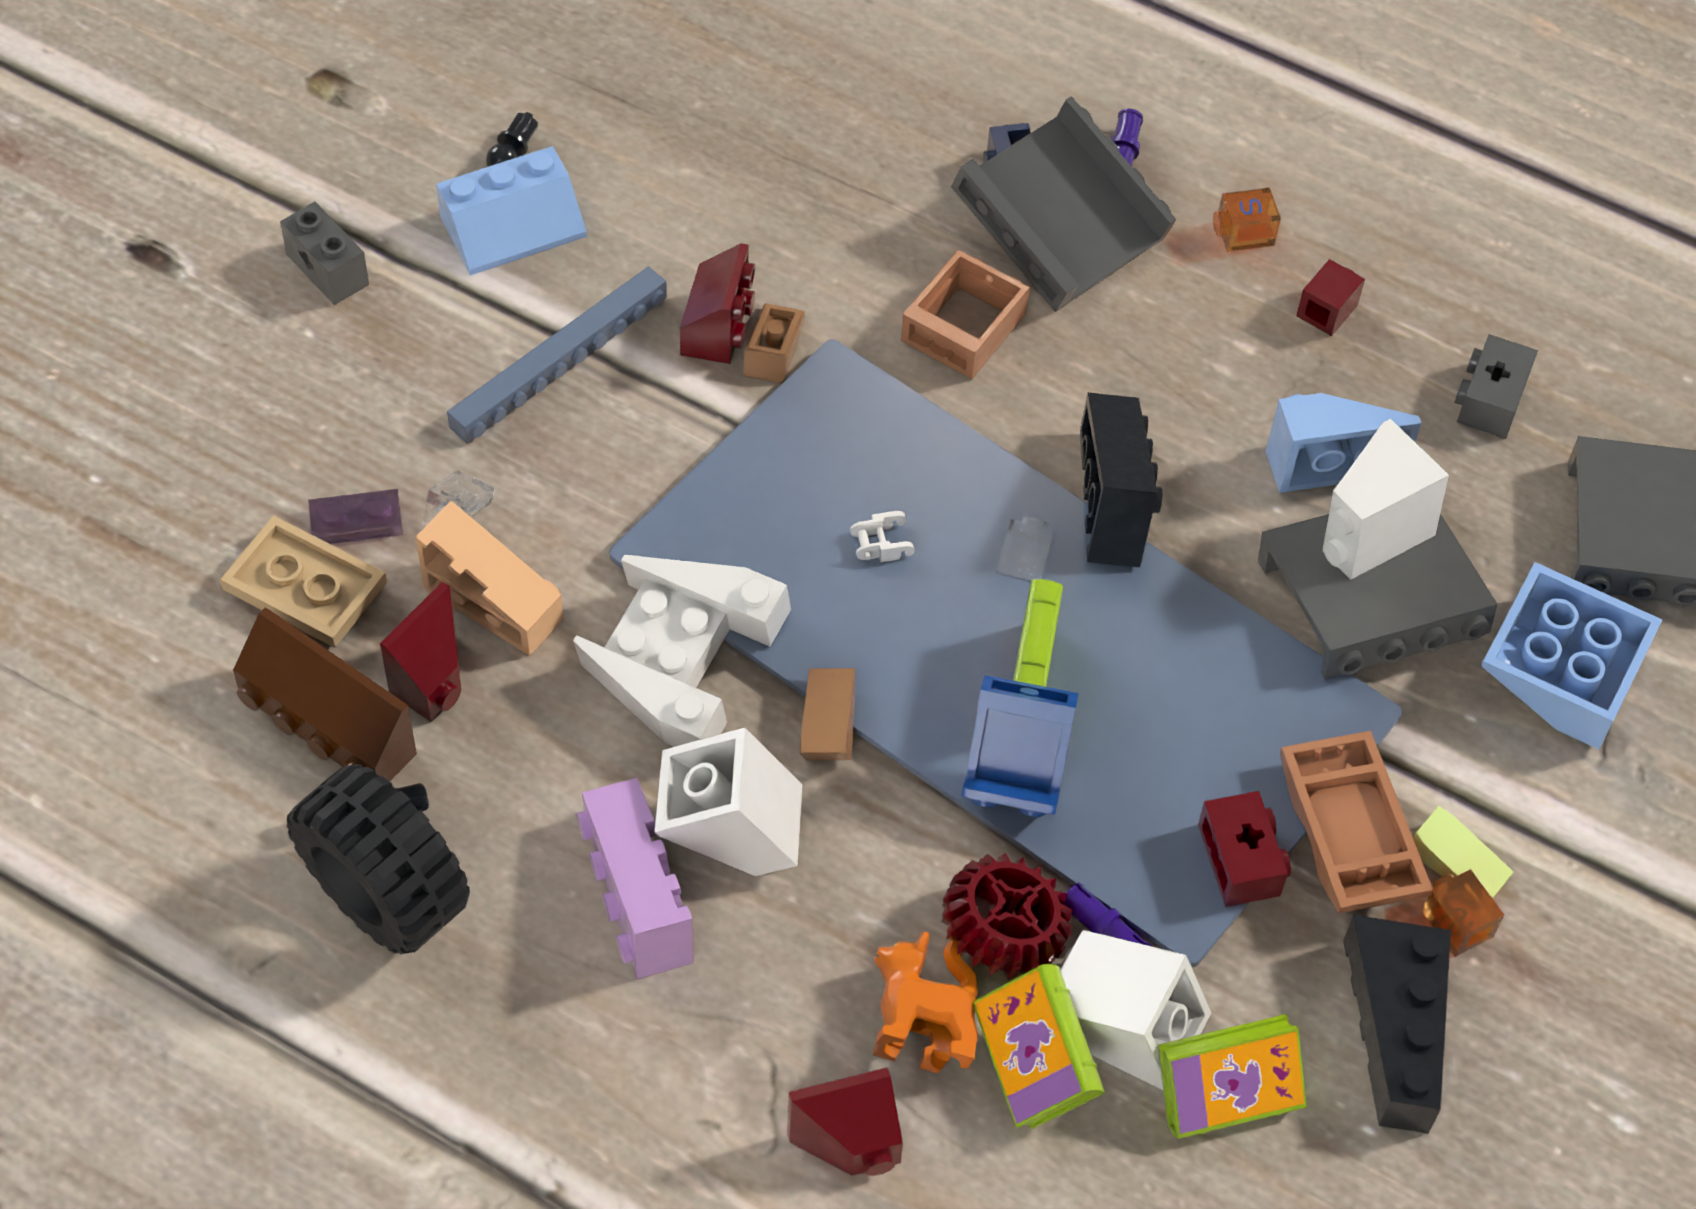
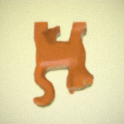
(925, 1006)

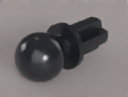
(513, 141)

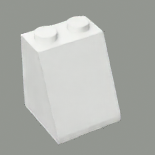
(1384, 503)
(730, 803)
(1132, 1001)

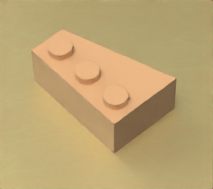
(488, 580)

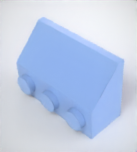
(510, 210)

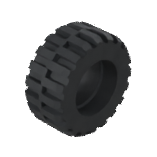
(378, 858)

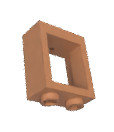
(949, 343)

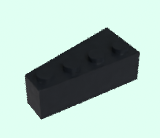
(1117, 479)
(1402, 1007)

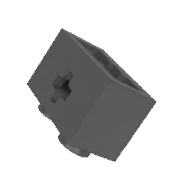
(324, 253)
(1496, 386)

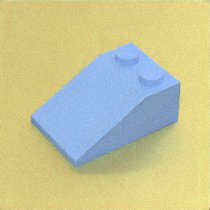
(1322, 436)

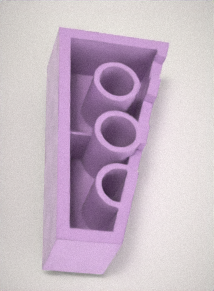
(638, 878)

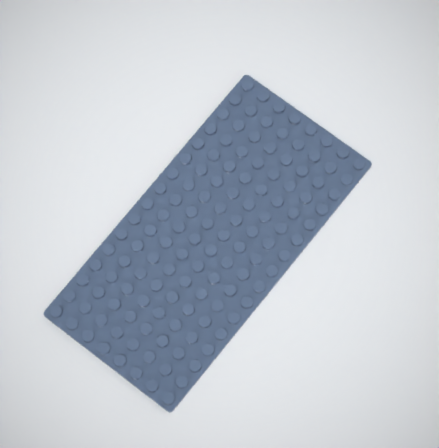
(1171, 674)

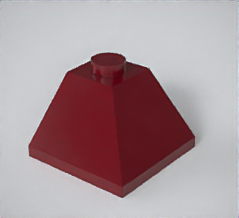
(424, 656)
(848, 1123)

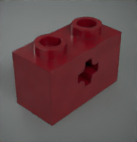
(1244, 848)

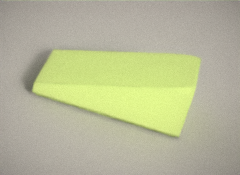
(1453, 849)

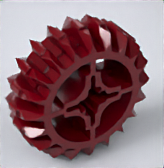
(1017, 917)

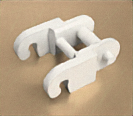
(883, 549)

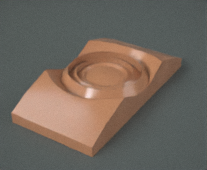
(1354, 822)

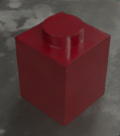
(1330, 297)

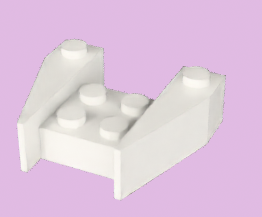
(674, 635)

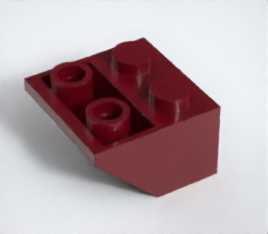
(717, 306)

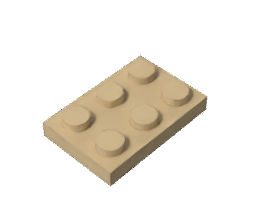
(304, 581)

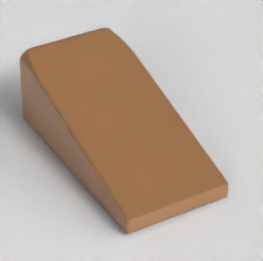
(772, 343)
(828, 714)

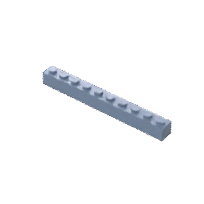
(557, 355)

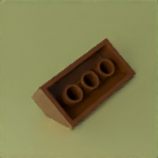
(322, 699)

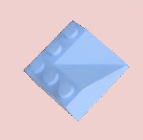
(1570, 652)

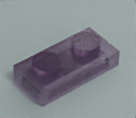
(356, 516)

